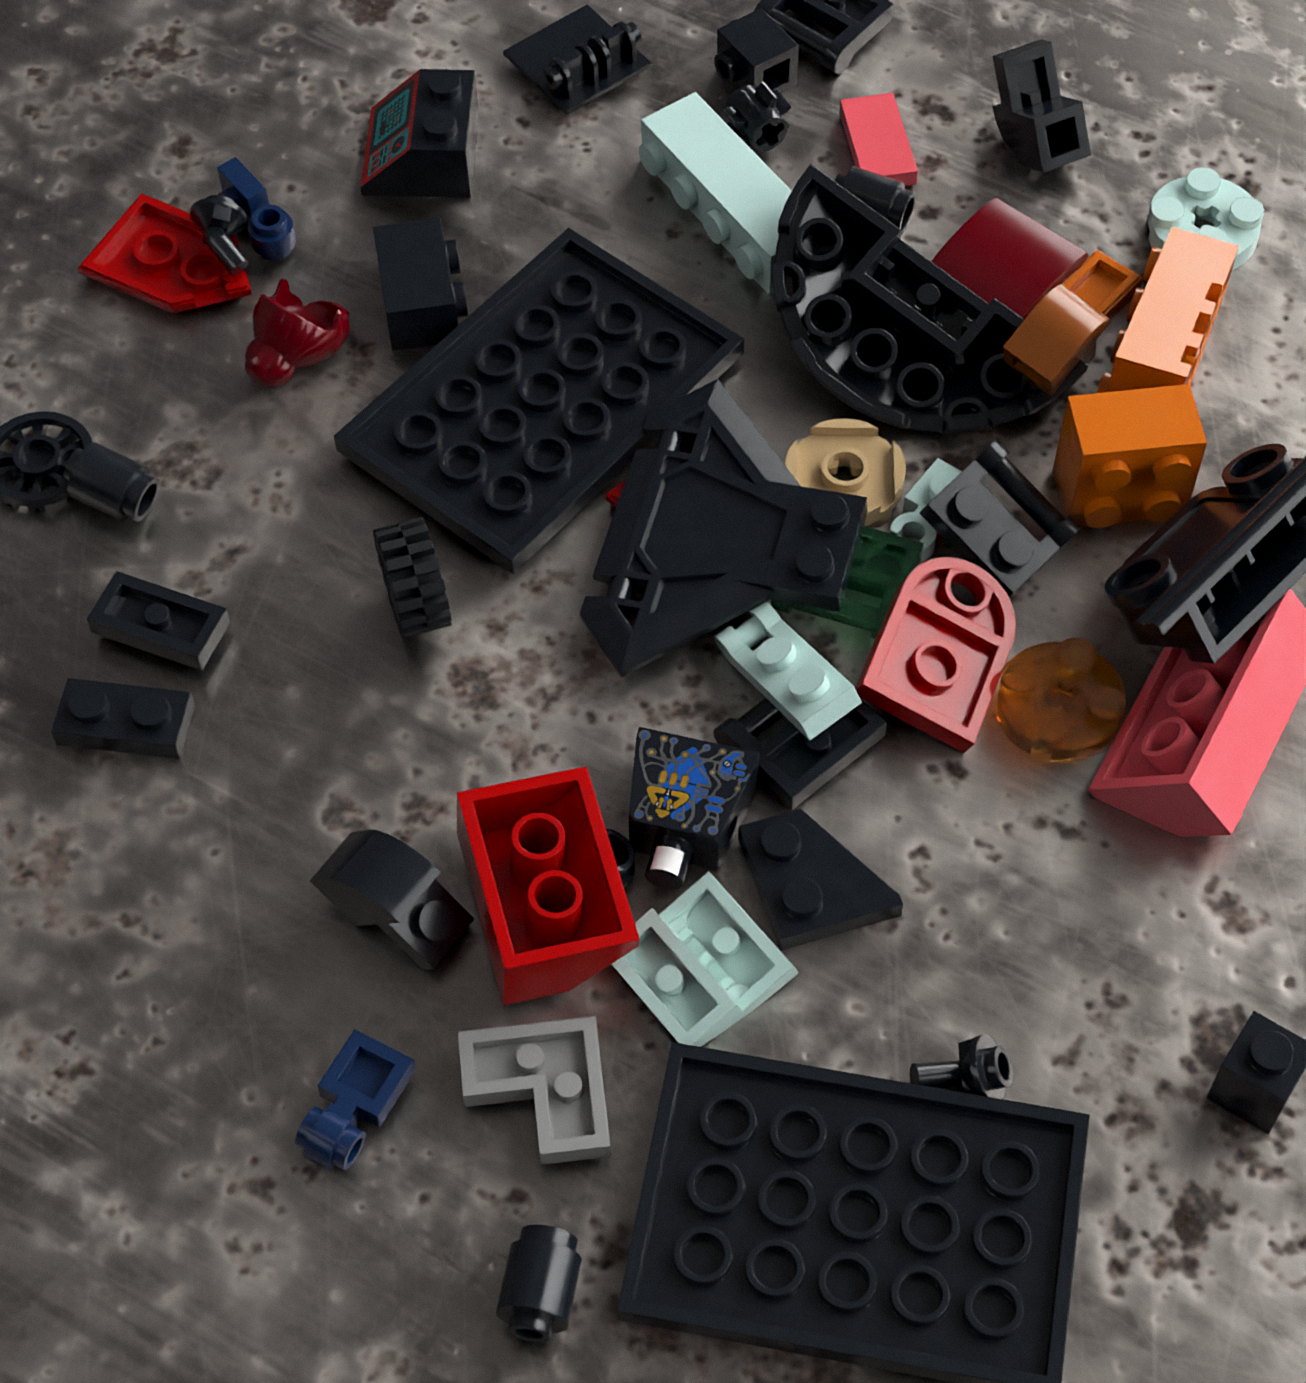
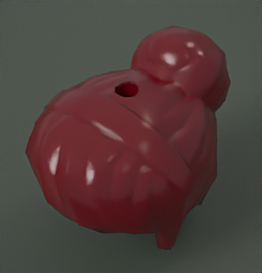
(292, 335)

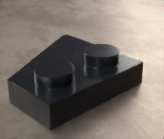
(811, 880)

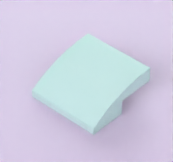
(703, 963)

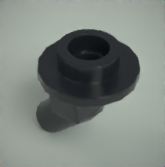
(218, 219)
(980, 1070)

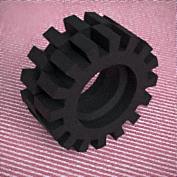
(412, 577)

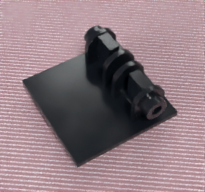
(579, 57)

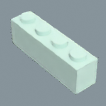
(717, 181)

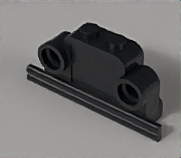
(1218, 558)

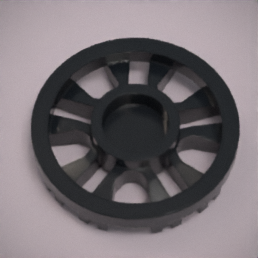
(38, 459)

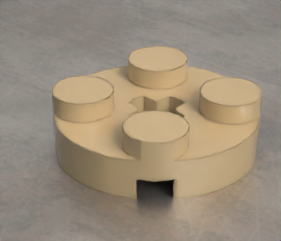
(855, 446)

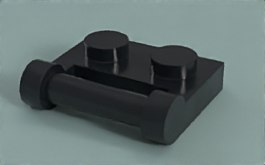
(851, 20)
(986, 530)
(793, 763)

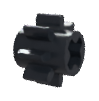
(757, 116)

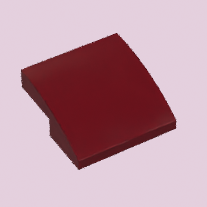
(1008, 257)

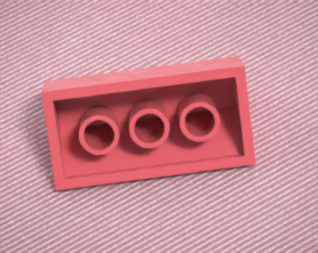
(1207, 728)

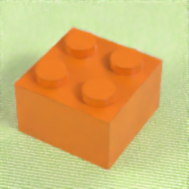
(1128, 455)

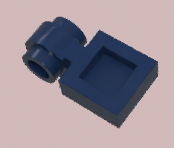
(266, 223)
(359, 1083)

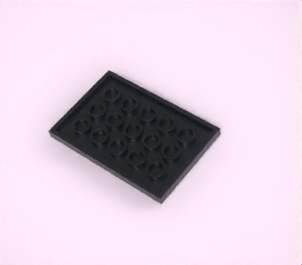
(537, 398)
(858, 1219)

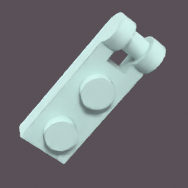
(788, 671)

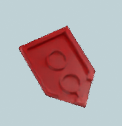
(162, 260)

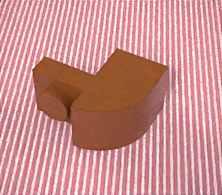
(1055, 338)

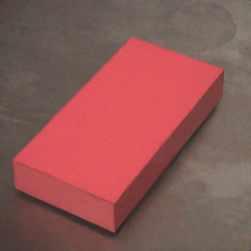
(878, 137)

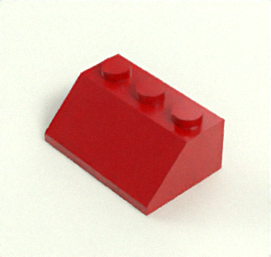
(544, 883)

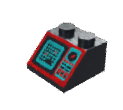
(424, 137)

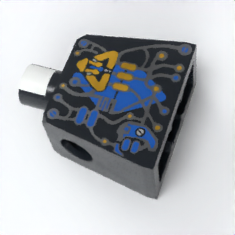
(687, 802)

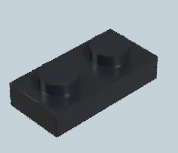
(159, 620)
(123, 718)

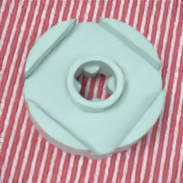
(1207, 198)

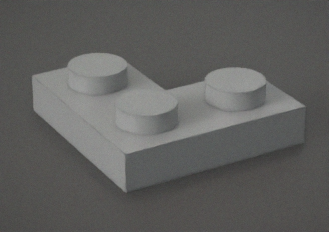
(554, 1066)

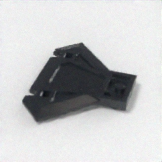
(713, 534)

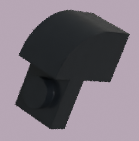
(1033, 116)
(396, 887)

